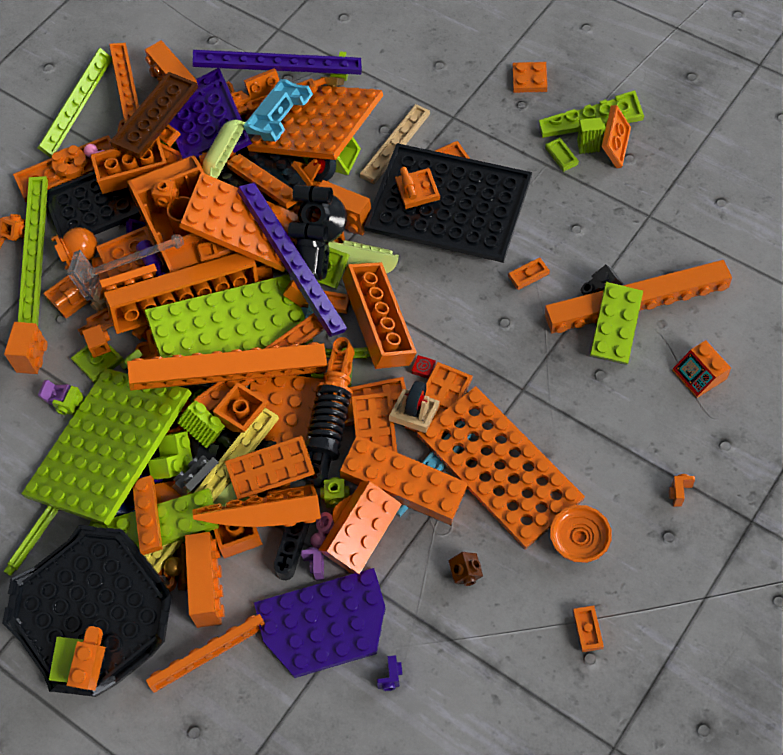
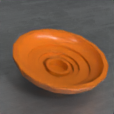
(581, 533)

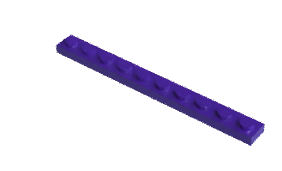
(280, 62)
(292, 260)

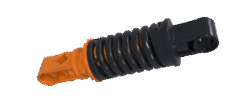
(330, 411)

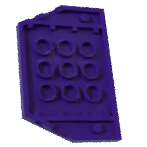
(205, 115)
(324, 623)

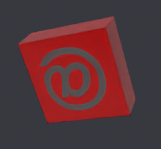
(423, 366)

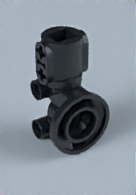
(313, 235)

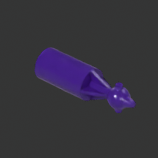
(151, 259)

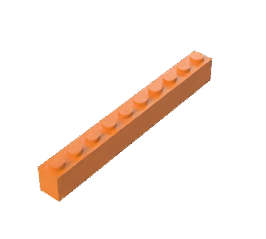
(656, 292)
(226, 366)

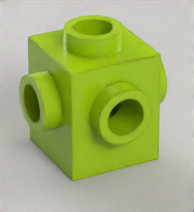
(334, 491)

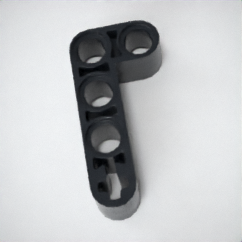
(290, 540)

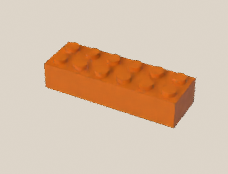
(379, 315)
(404, 479)

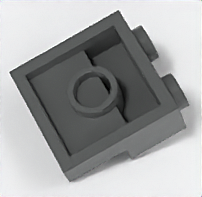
(198, 470)

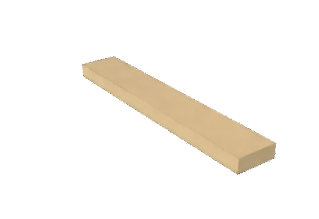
(400, 135)

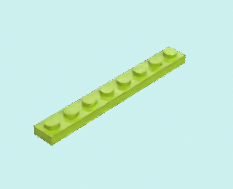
(74, 103)

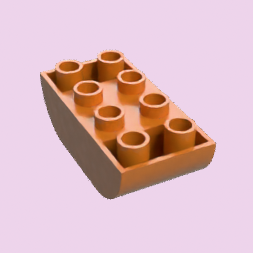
(165, 221)

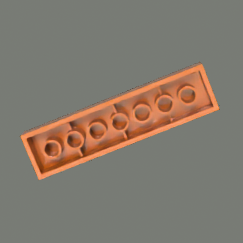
(129, 303)

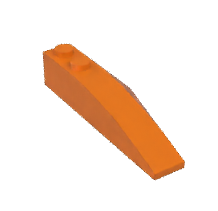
(278, 508)

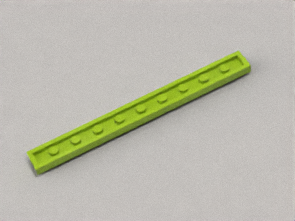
(33, 250)

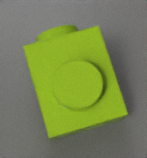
(71, 402)

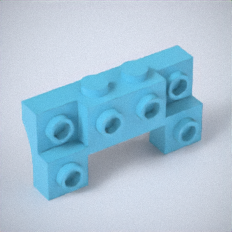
(268, 116)

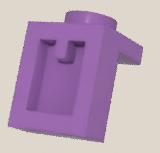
(316, 561)

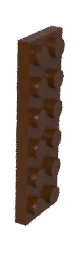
(154, 115)

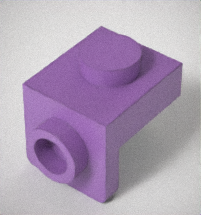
(50, 391)

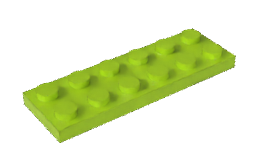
(174, 518)

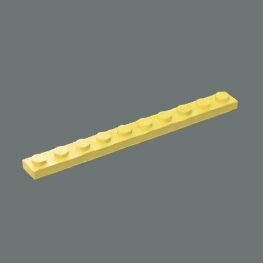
(219, 476)

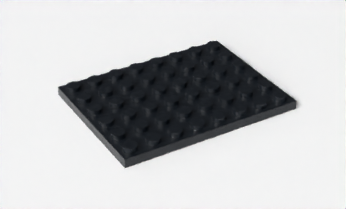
(474, 209)

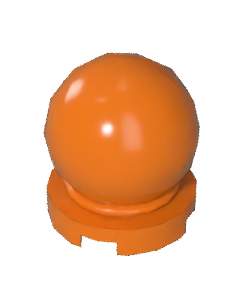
(73, 241)

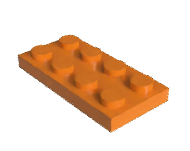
(393, 386)
(446, 386)
(372, 419)
(269, 467)

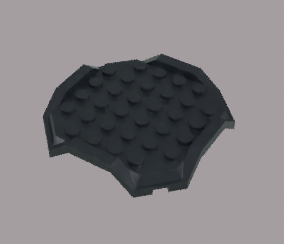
(85, 583)

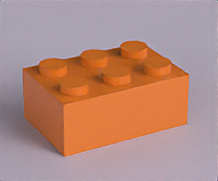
(356, 205)

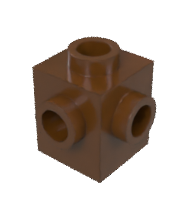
(465, 568)

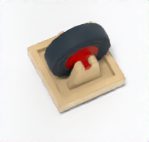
(414, 408)

